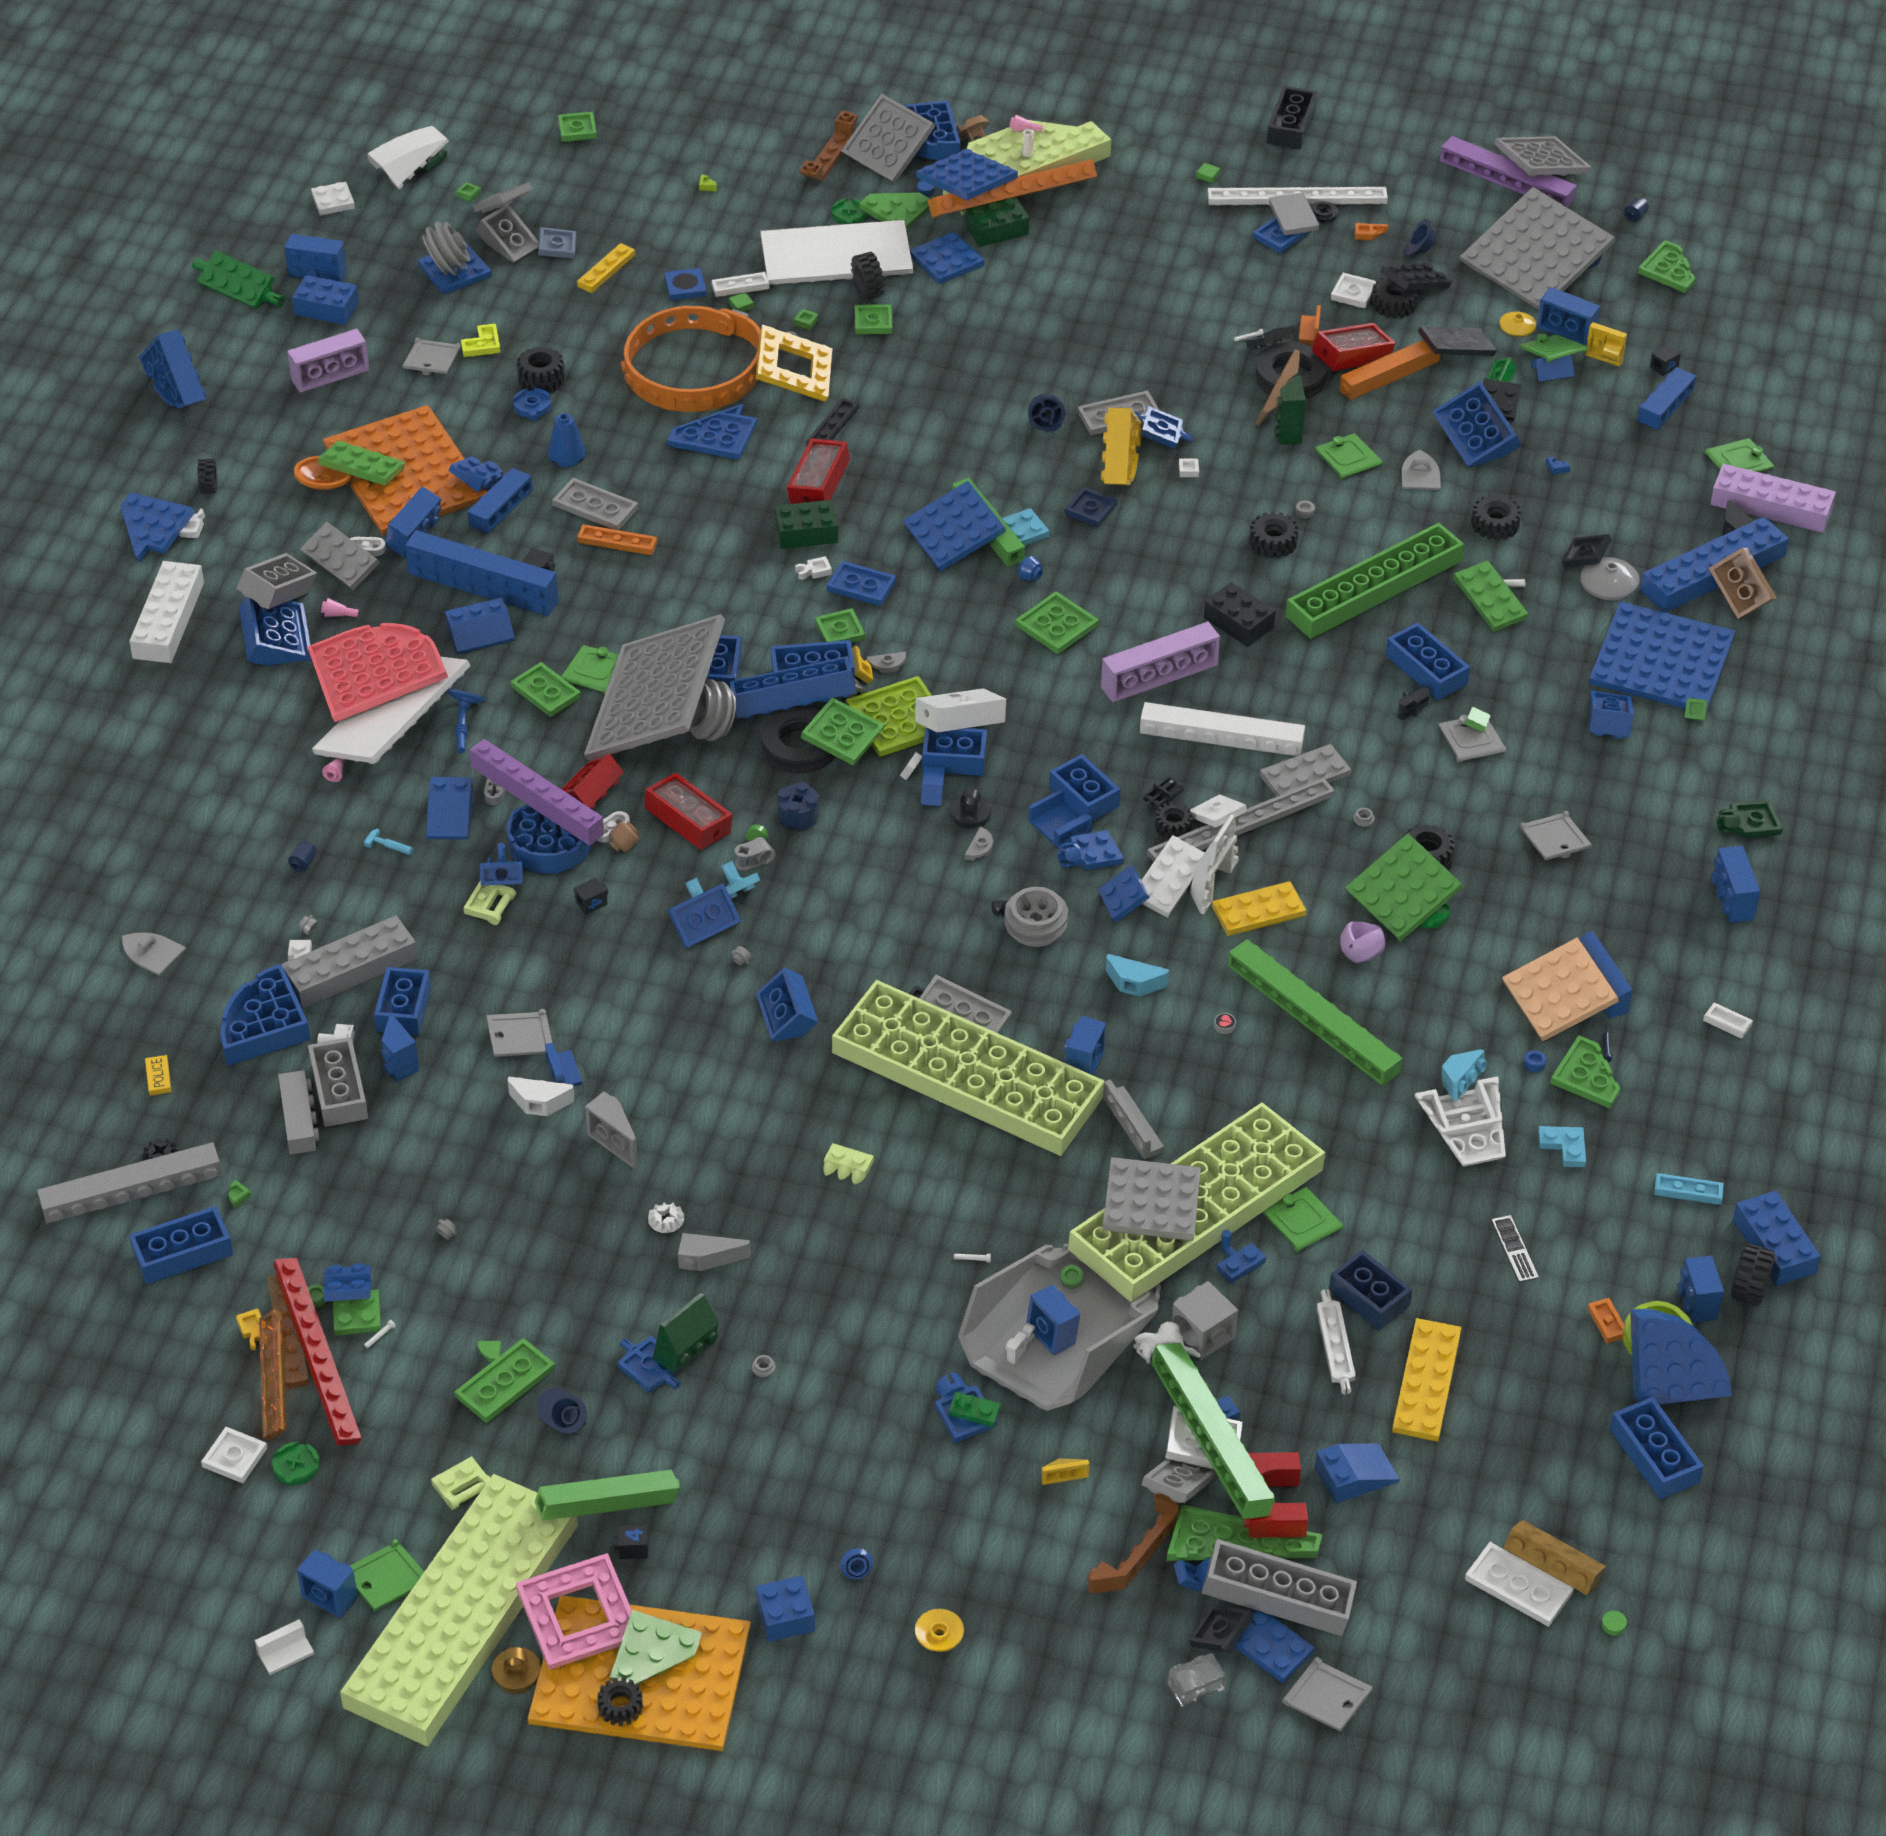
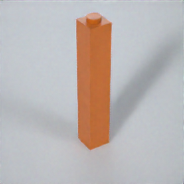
(1387, 369)

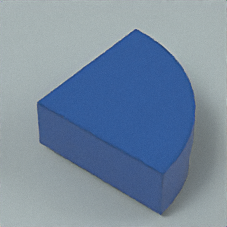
(1556, 466)

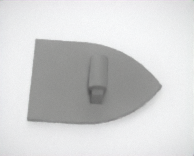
(1420, 472)
(151, 951)

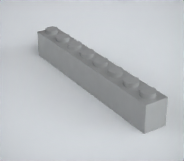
(129, 1182)

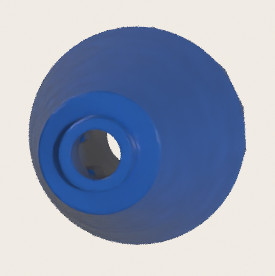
(566, 443)

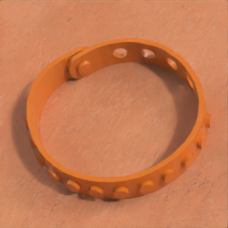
(691, 400)

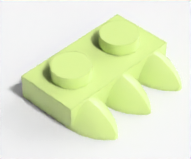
(847, 1162)

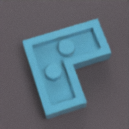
(1567, 1139)

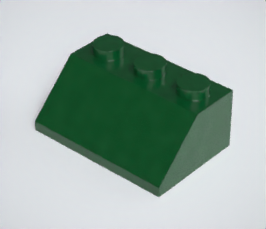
(1290, 413)
(686, 1334)

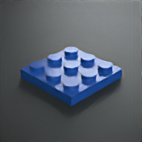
(947, 257)
(475, 272)

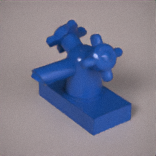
(501, 871)

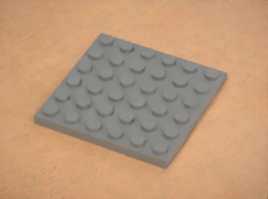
(1537, 247)

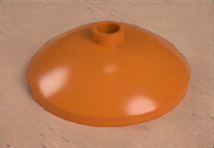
(319, 477)

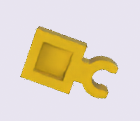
(249, 1326)

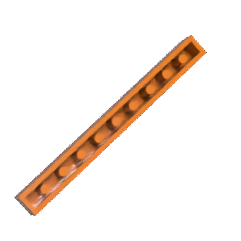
(1018, 187)

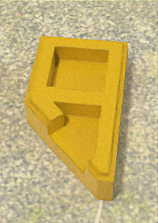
(862, 668)

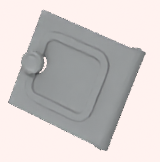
(435, 354)
(1469, 742)
(1554, 832)
(521, 1033)
(1323, 1693)

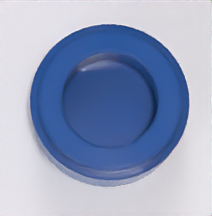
(925, 188)
(1535, 1061)

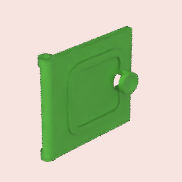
(1553, 347)
(1739, 455)
(1349, 458)
(590, 670)
(1305, 1221)
(389, 1573)

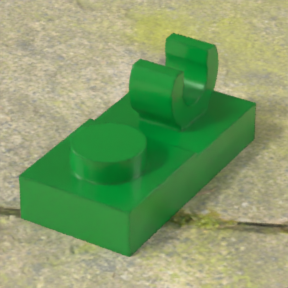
(974, 1409)

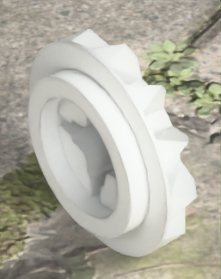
(670, 1223)

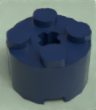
(798, 806)

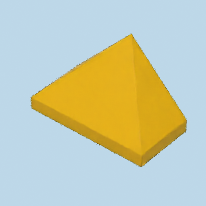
(1064, 1470)

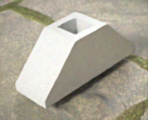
(540, 1096)

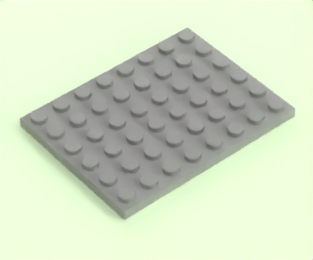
(655, 687)

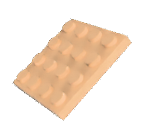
(1560, 989)

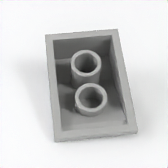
(507, 234)
(611, 1128)

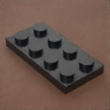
(1416, 276)

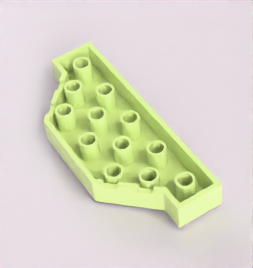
(1052, 147)

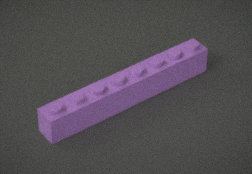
(1503, 171)
(537, 792)

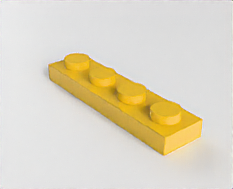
(606, 268)

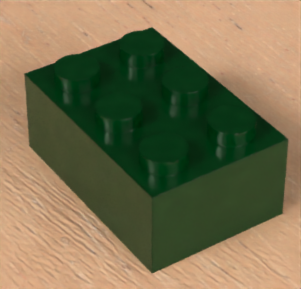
(997, 221)
(806, 524)

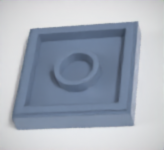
(557, 243)

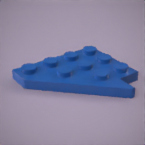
(717, 434)
(153, 522)

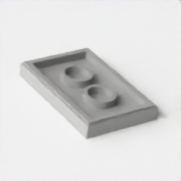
(1293, 214)

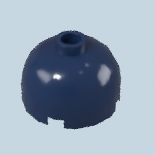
(1046, 412)

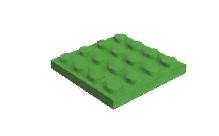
(1404, 887)

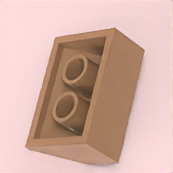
(1742, 583)

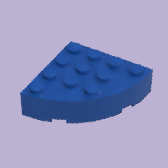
(944, 137)
(172, 370)
(262, 1018)
(1673, 1360)

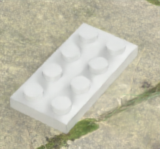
(1171, 875)
(1519, 1584)

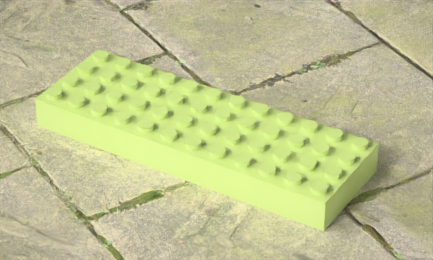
(968, 1067)
(1240, 1176)
(455, 1613)

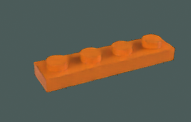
(617, 539)

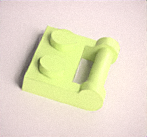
(483, 898)
(458, 1479)

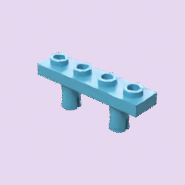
(734, 885)

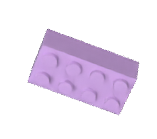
(328, 360)

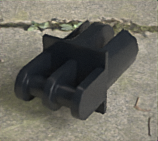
(1413, 702)
(1163, 793)

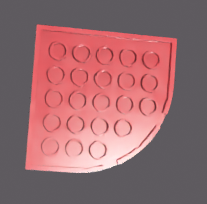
(374, 666)

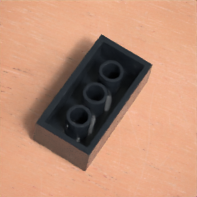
(1292, 117)

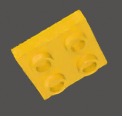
(1606, 344)

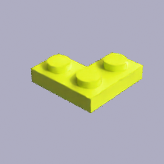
(486, 343)

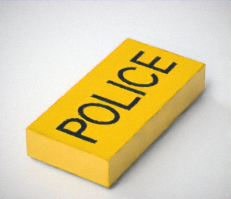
(158, 1075)

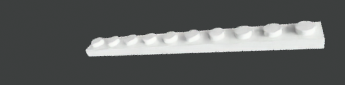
(1333, 195)

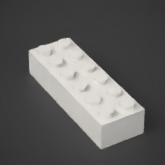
(166, 612)

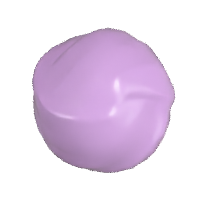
(1362, 941)

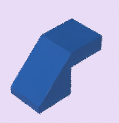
(932, 786)
(1190, 1575)

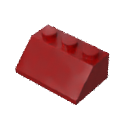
(594, 780)

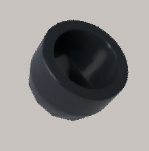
(998, 906)

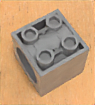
(1205, 1319)

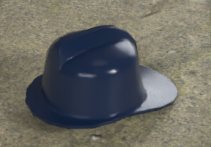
(1421, 238)
(561, 1410)

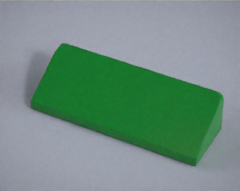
(1503, 370)

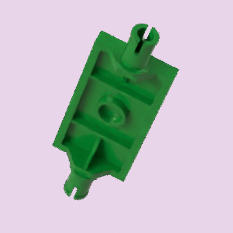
(237, 280)

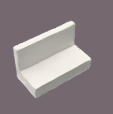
(283, 1647)

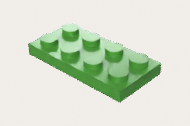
(361, 462)
(1490, 596)
(504, 1380)

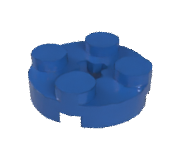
(532, 403)

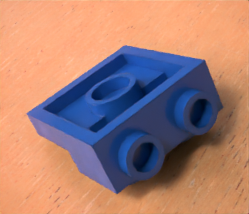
(476, 474)
(347, 1282)

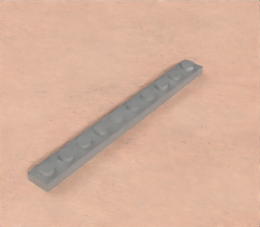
(1258, 814)

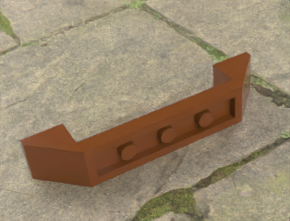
(830, 154)
(1106, 1578)

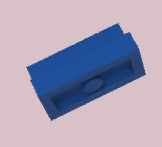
(1557, 369)
(562, 1066)

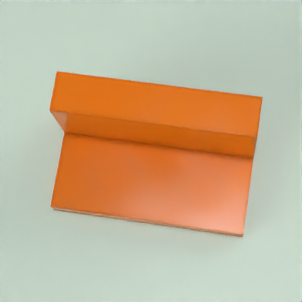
(1309, 328)

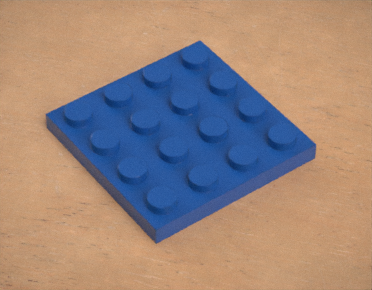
(967, 174)
(954, 526)

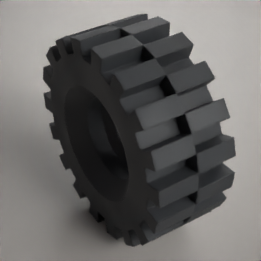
(867, 276)
(1393, 299)
(1496, 507)
(1273, 525)

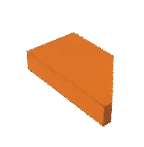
(1369, 231)

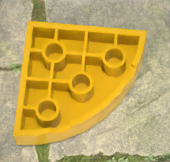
(1121, 444)

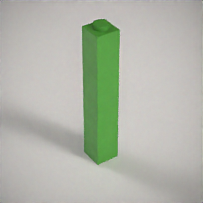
(1006, 545)
(607, 1495)

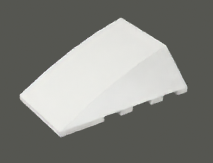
(406, 153)
(1218, 856)
(1470, 1124)

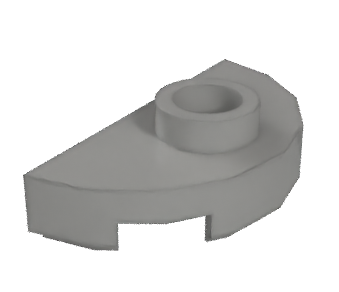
(888, 662)
(980, 846)

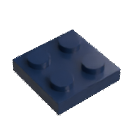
(1090, 507)

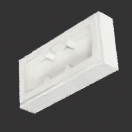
(1728, 1020)

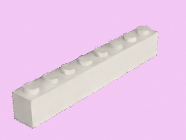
(1222, 729)

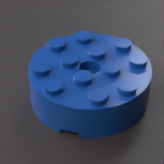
(542, 843)

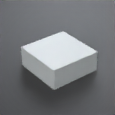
(1188, 468)
(911, 766)

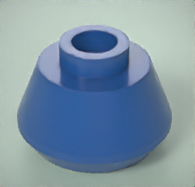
(1030, 569)
(856, 1564)

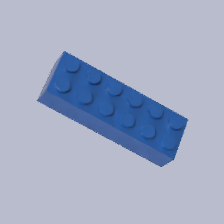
(793, 687)

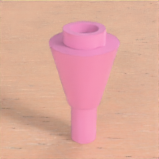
(1021, 124)
(334, 609)
(334, 770)

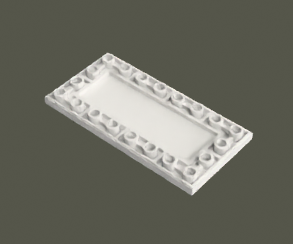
(827, 251)
(374, 731)

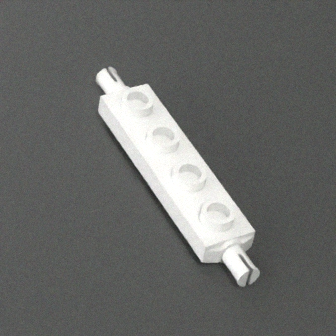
(1335, 1342)

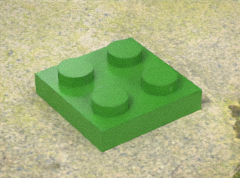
(577, 126)
(873, 319)
(840, 626)
(357, 1315)

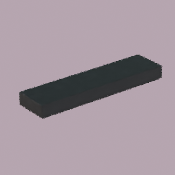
(835, 420)

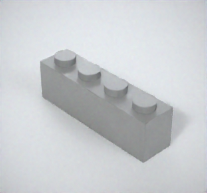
(297, 1112)

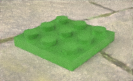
(1057, 622)
(842, 731)

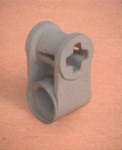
(755, 853)

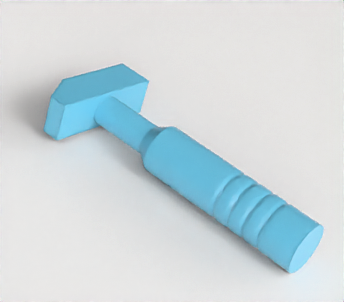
(373, 837)

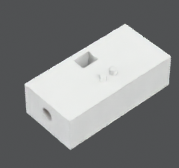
(960, 710)

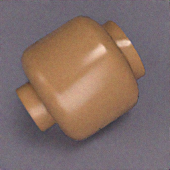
(623, 837)

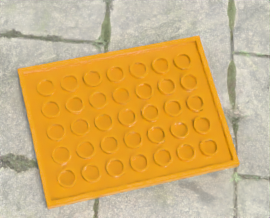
(680, 1707)

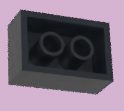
(1239, 614)

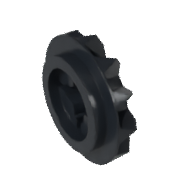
(1319, 209)
(166, 1146)

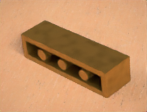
(1554, 1557)

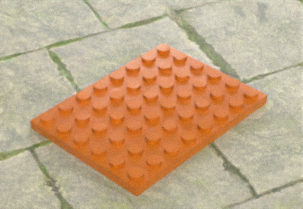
(427, 455)

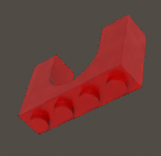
(1284, 1518)

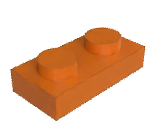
(1607, 1320)

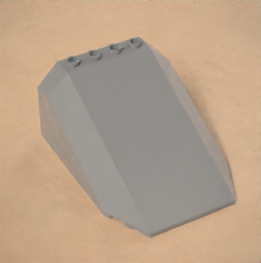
(1000, 1311)

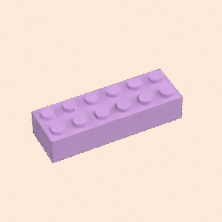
(1773, 497)
(1160, 661)

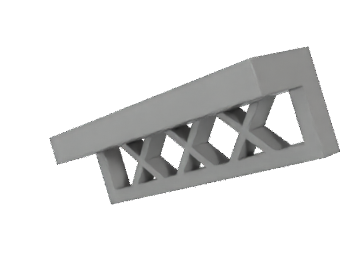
(1132, 1120)

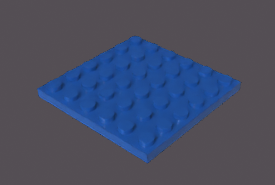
(1661, 656)

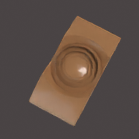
(1286, 375)

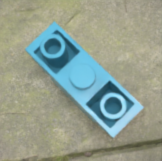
(1134, 976)
(1462, 1071)

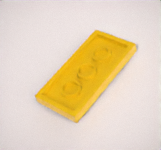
(1258, 908)

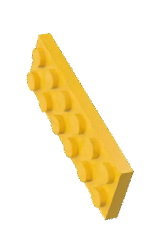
(1426, 1380)

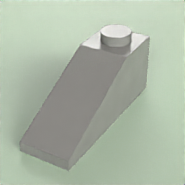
(707, 1252)

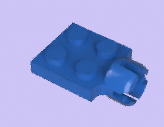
(1090, 851)
(957, 1427)

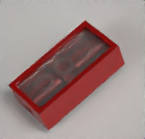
(1352, 346)
(818, 471)
(688, 811)

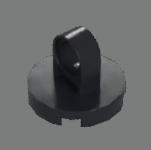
(970, 809)

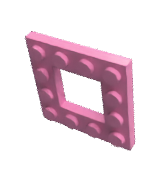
(540, 1589)

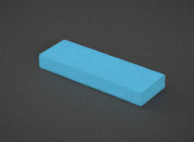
(1688, 1188)

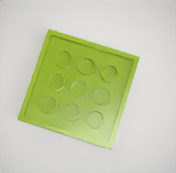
(896, 710)

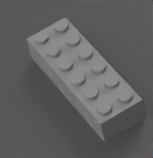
(350, 961)
(1279, 1587)

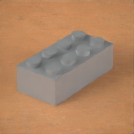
(276, 581)
(338, 1082)

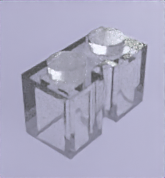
(1196, 1678)

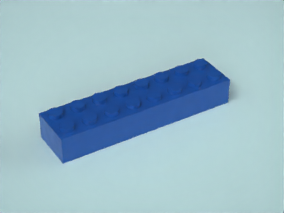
(482, 573)
(1689, 573)

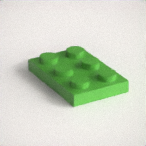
(545, 689)

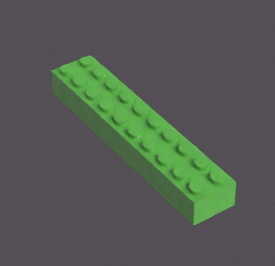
(1374, 580)

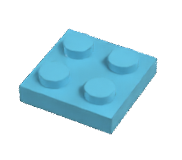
(1027, 526)

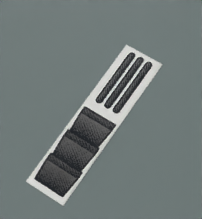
(1515, 1248)

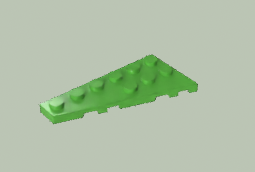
(1200, 1528)

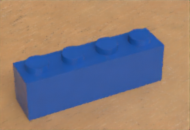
(1666, 398)
(499, 500)

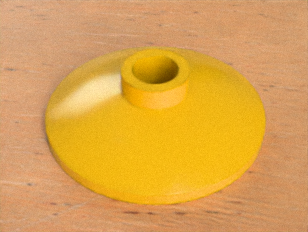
(1517, 324)
(937, 1622)

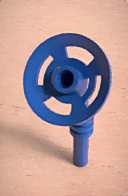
(464, 701)

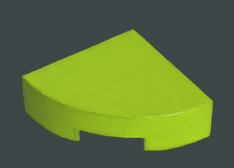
(707, 184)

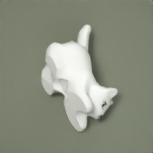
(1167, 1334)

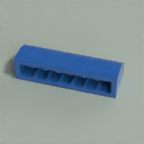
(1610, 973)

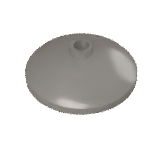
(1610, 579)

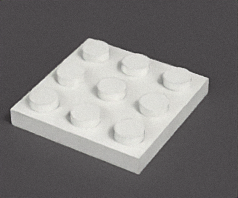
(1183, 1445)

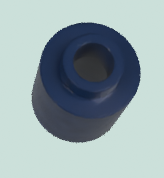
(1636, 209)
(302, 856)

